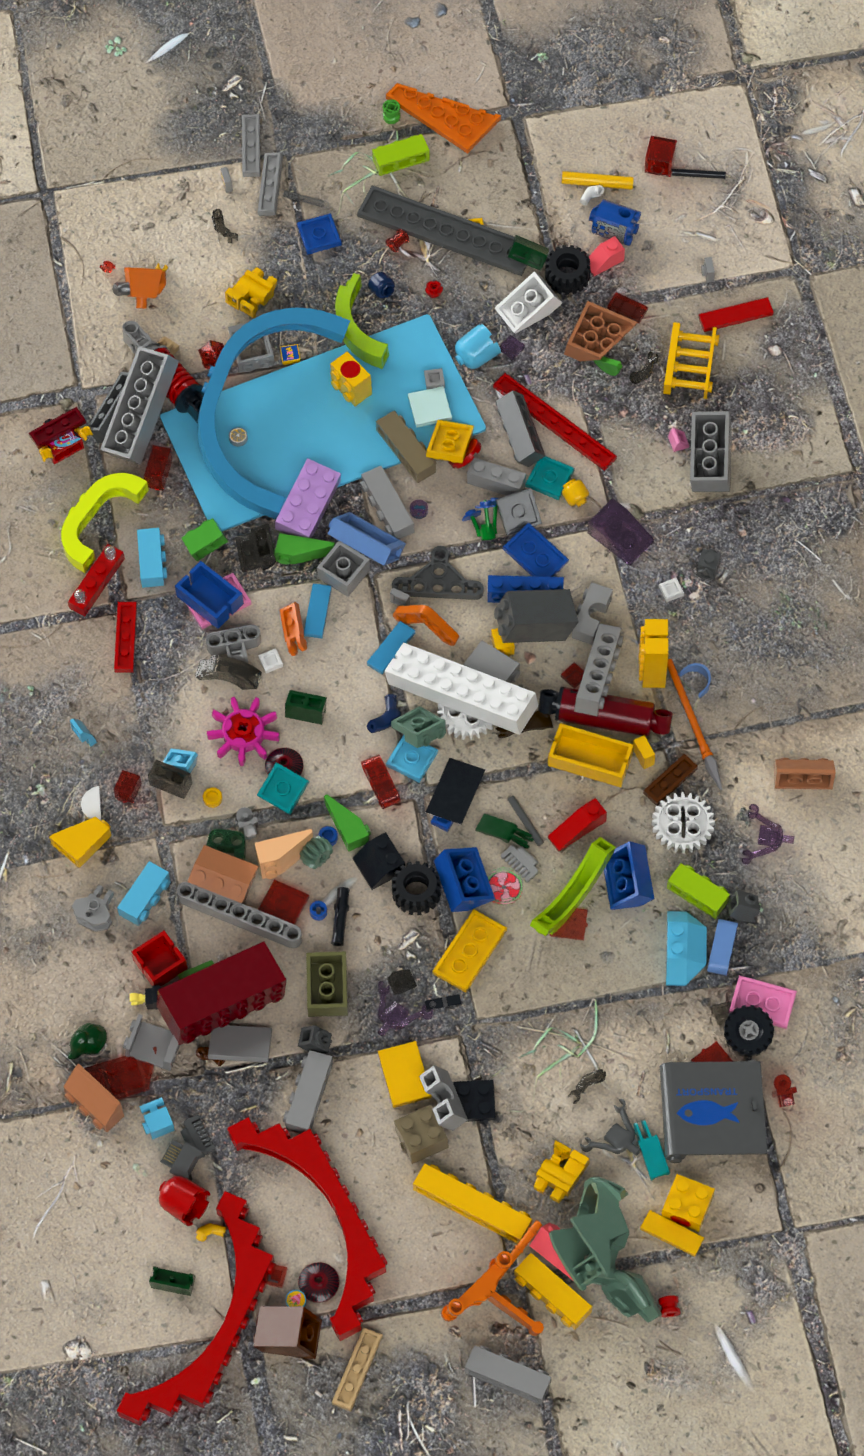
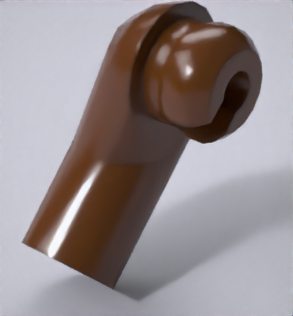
(202, 1054)

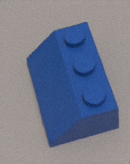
(628, 877)
(463, 878)

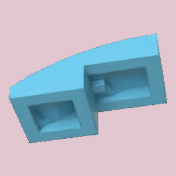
(82, 732)

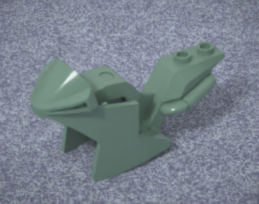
(601, 1233)

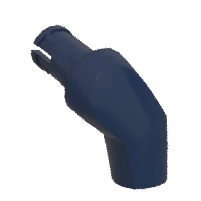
(384, 721)

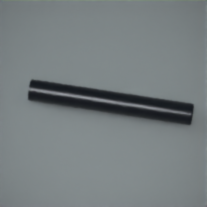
(699, 173)

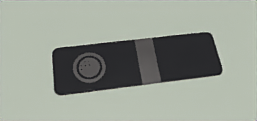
(443, 1002)

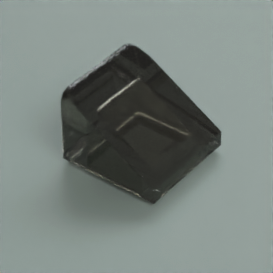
(401, 981)

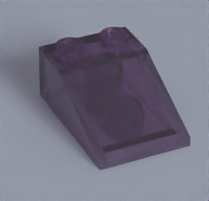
(619, 532)

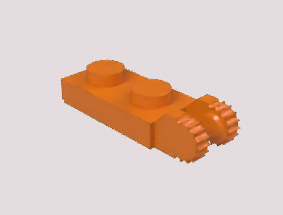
(293, 628)

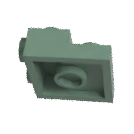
(420, 727)

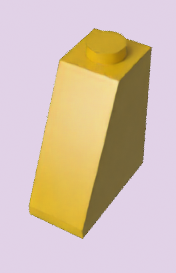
(81, 840)

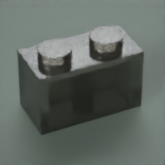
(170, 779)

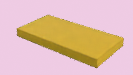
(469, 950)

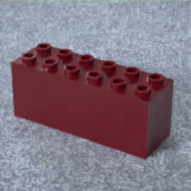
(221, 993)

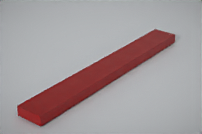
(558, 423)

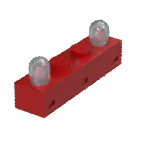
(96, 580)

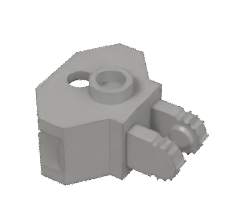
(94, 910)

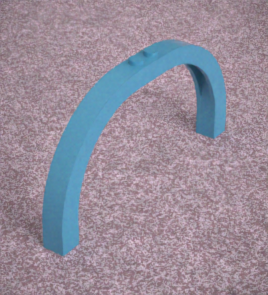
(279, 320)

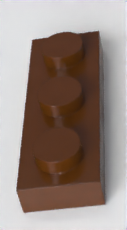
(670, 779)

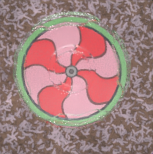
(506, 885)

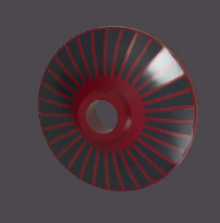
(293, 759)
(321, 1291)

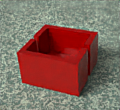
(157, 959)

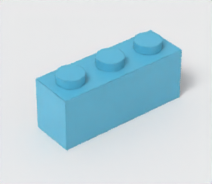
(151, 557)
(144, 893)

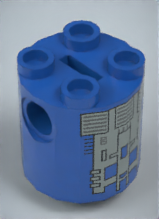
(615, 220)

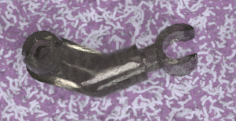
(218, 222)
(645, 373)
(587, 1080)

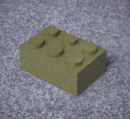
(327, 984)

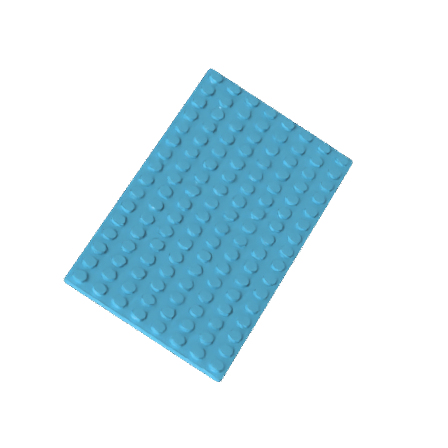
(302, 416)

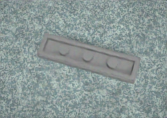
(251, 145)
(270, 184)

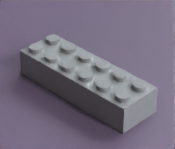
(139, 405)

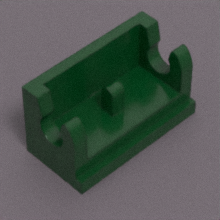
(528, 252)
(305, 707)
(172, 1281)

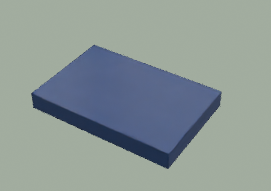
(535, 553)

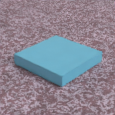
(411, 760)

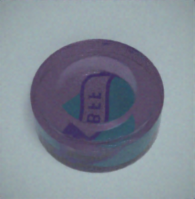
(418, 509)

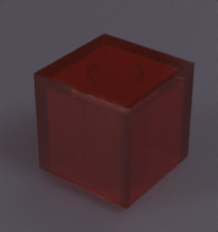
(660, 156)

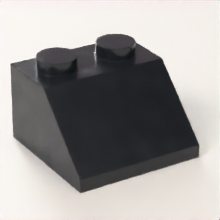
(378, 861)

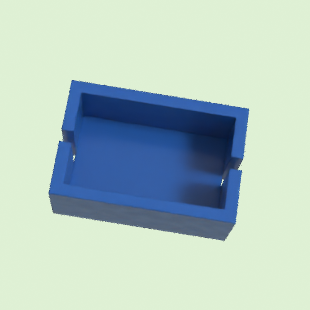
(209, 594)

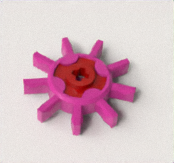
(243, 730)

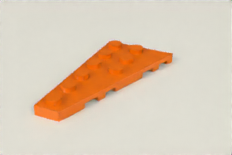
(446, 117)

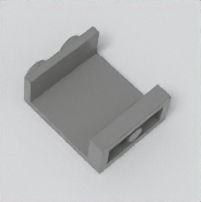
(145, 1037)

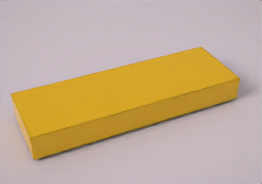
(672, 1233)

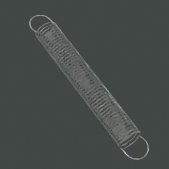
(299, 195)

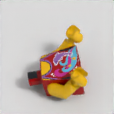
(65, 445)

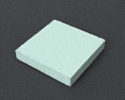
(429, 406)

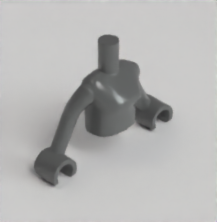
(616, 1136)

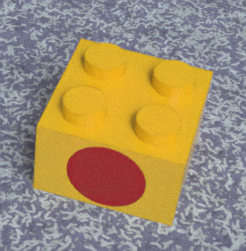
(350, 379)
(688, 1202)

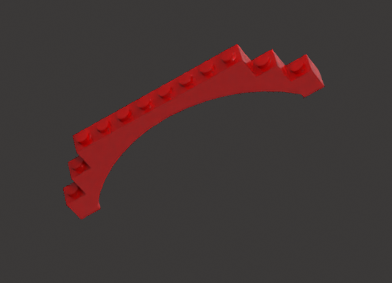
(308, 1158)
(199, 1378)

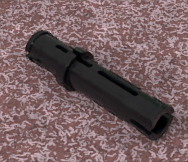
(341, 908)

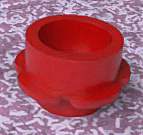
(433, 293)

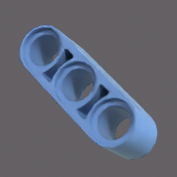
(722, 947)

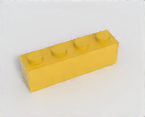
(552, 1291)

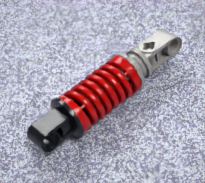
(184, 389)

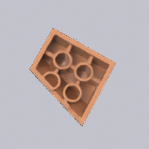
(597, 333)

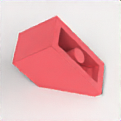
(606, 256)

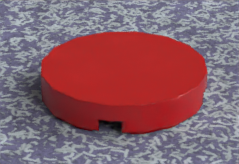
(474, 446)

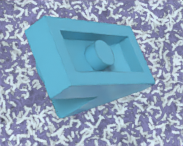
(181, 759)

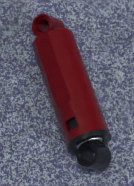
(617, 715)

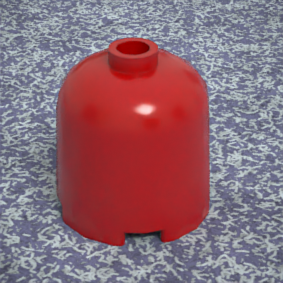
(183, 1199)

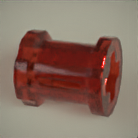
(397, 240)

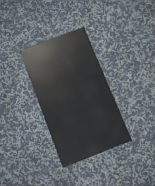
(455, 791)

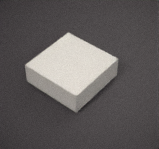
(671, 590)
(270, 660)

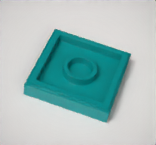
(549, 477)
(283, 788)

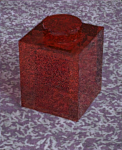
(127, 787)

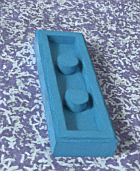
(317, 611)
(390, 646)

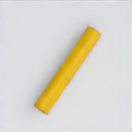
(588, 179)

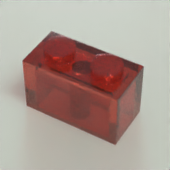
(158, 467)

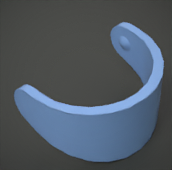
(697, 667)

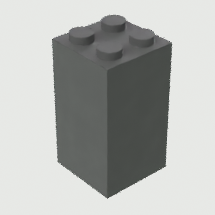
(536, 616)

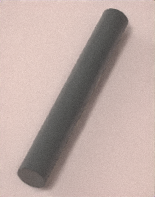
(525, 820)

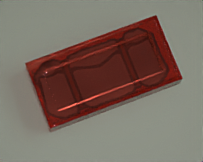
(627, 307)

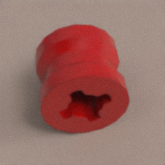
(669, 1306)

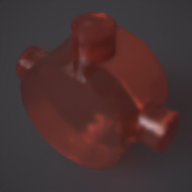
(107, 266)

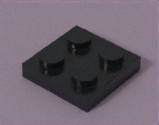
(477, 1099)

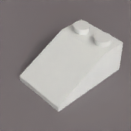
(528, 303)

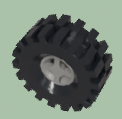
(754, 1022)

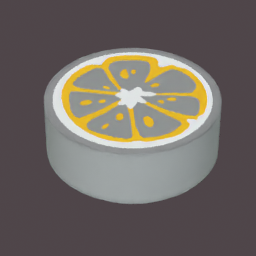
(238, 437)

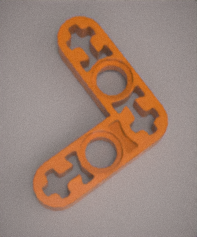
(424, 614)

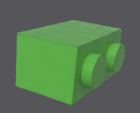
(204, 539)

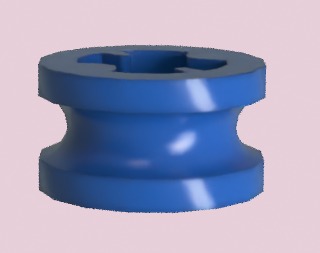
(313, 906)

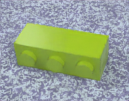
(400, 154)
(698, 890)

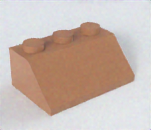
(804, 774)
(223, 874)
(93, 1099)

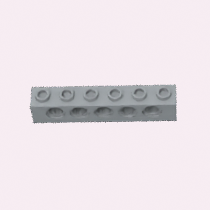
(598, 670)

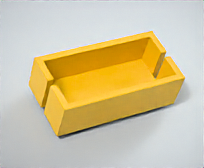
(653, 653)
(590, 755)

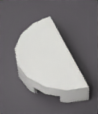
(91, 803)

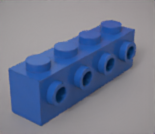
(501, 584)

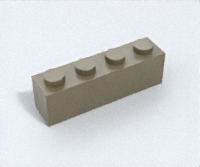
(406, 446)

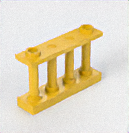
(676, 351)

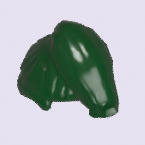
(87, 1040)

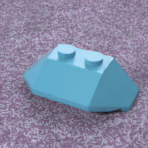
(685, 948)

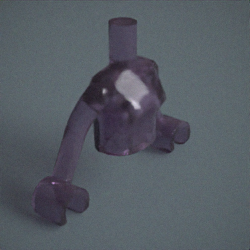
(769, 835)
(396, 1015)

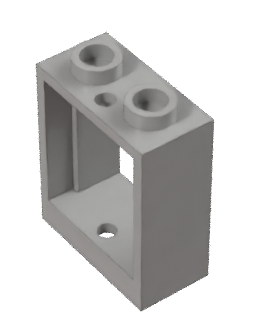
(256, 362)

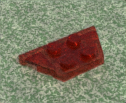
(123, 1075)

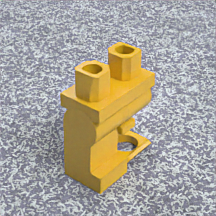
(252, 286)
(559, 1178)

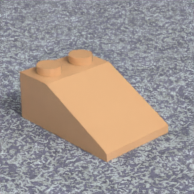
(280, 853)

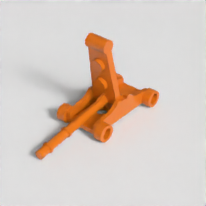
(486, 1285)

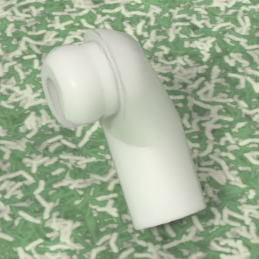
(591, 192)

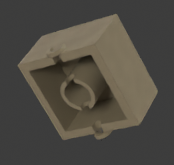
(421, 1134)

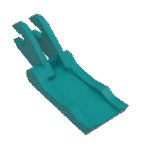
(651, 1152)

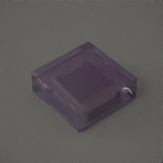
(511, 347)

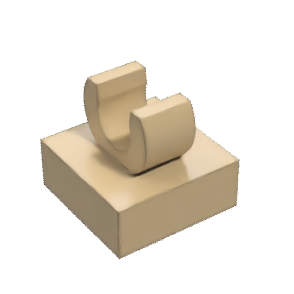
(172, 346)

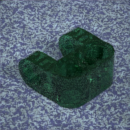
(226, 844)

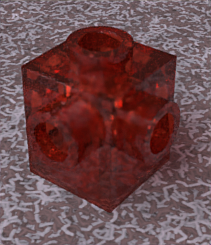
(210, 352)

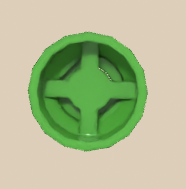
(391, 111)

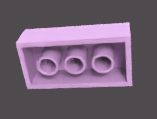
(308, 500)

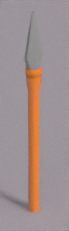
(710, 763)

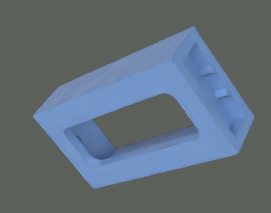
(366, 538)

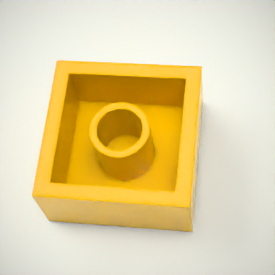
(643, 752)

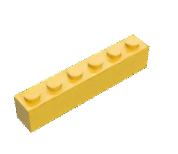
(471, 1203)

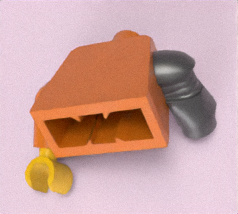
(141, 284)

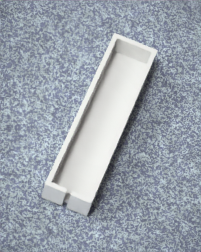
(461, 688)

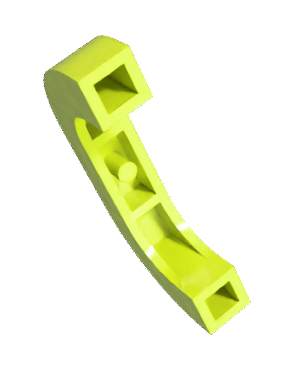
(89, 503)

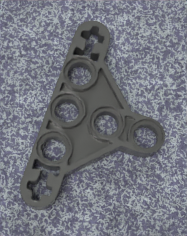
(447, 580)

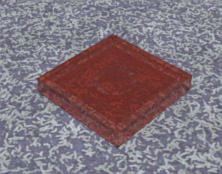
(284, 902)

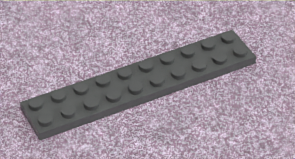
(440, 228)

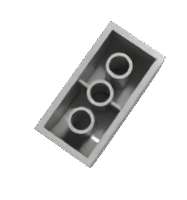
(711, 451)

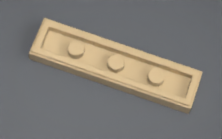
(357, 1369)

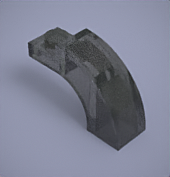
(230, 670)

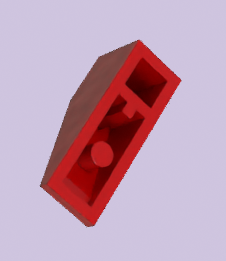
(578, 824)

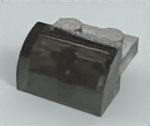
(256, 549)

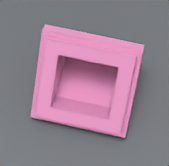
(678, 440)

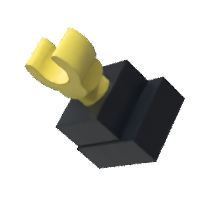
(149, 997)

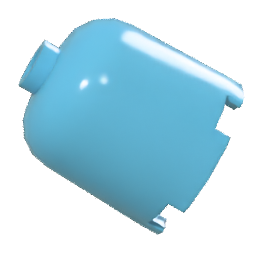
(476, 348)

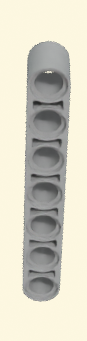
(244, 922)

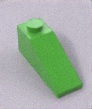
(298, 549)
(349, 825)

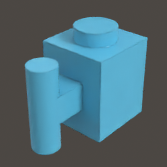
(158, 1120)

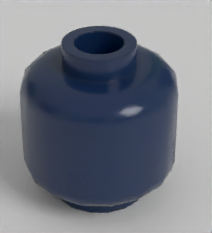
(381, 285)

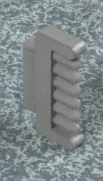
(523, 858)

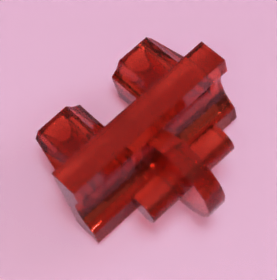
(783, 1091)

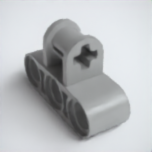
(234, 649)

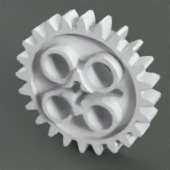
(460, 724)
(664, 822)

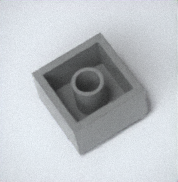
(343, 568)

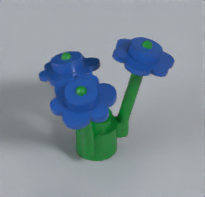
(488, 531)

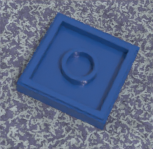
(319, 234)

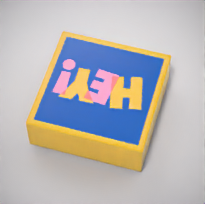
(290, 354)

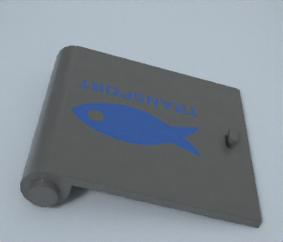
(711, 1109)

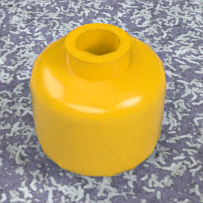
(575, 492)

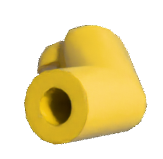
(210, 1228)

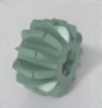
(316, 852)

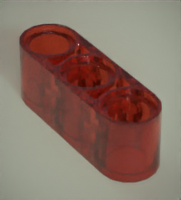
(380, 781)

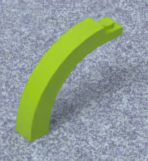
(358, 342)
(576, 890)

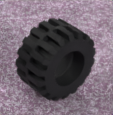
(572, 258)
(419, 902)

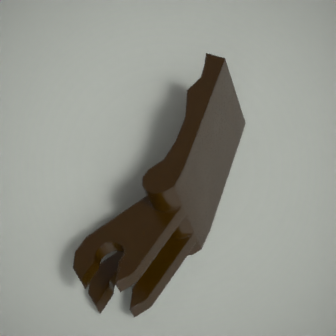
(537, 722)

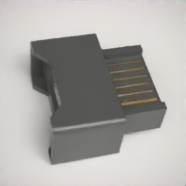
(182, 1158)

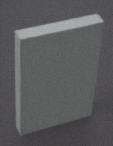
(240, 1043)

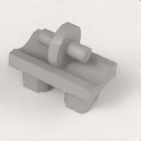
(247, 823)

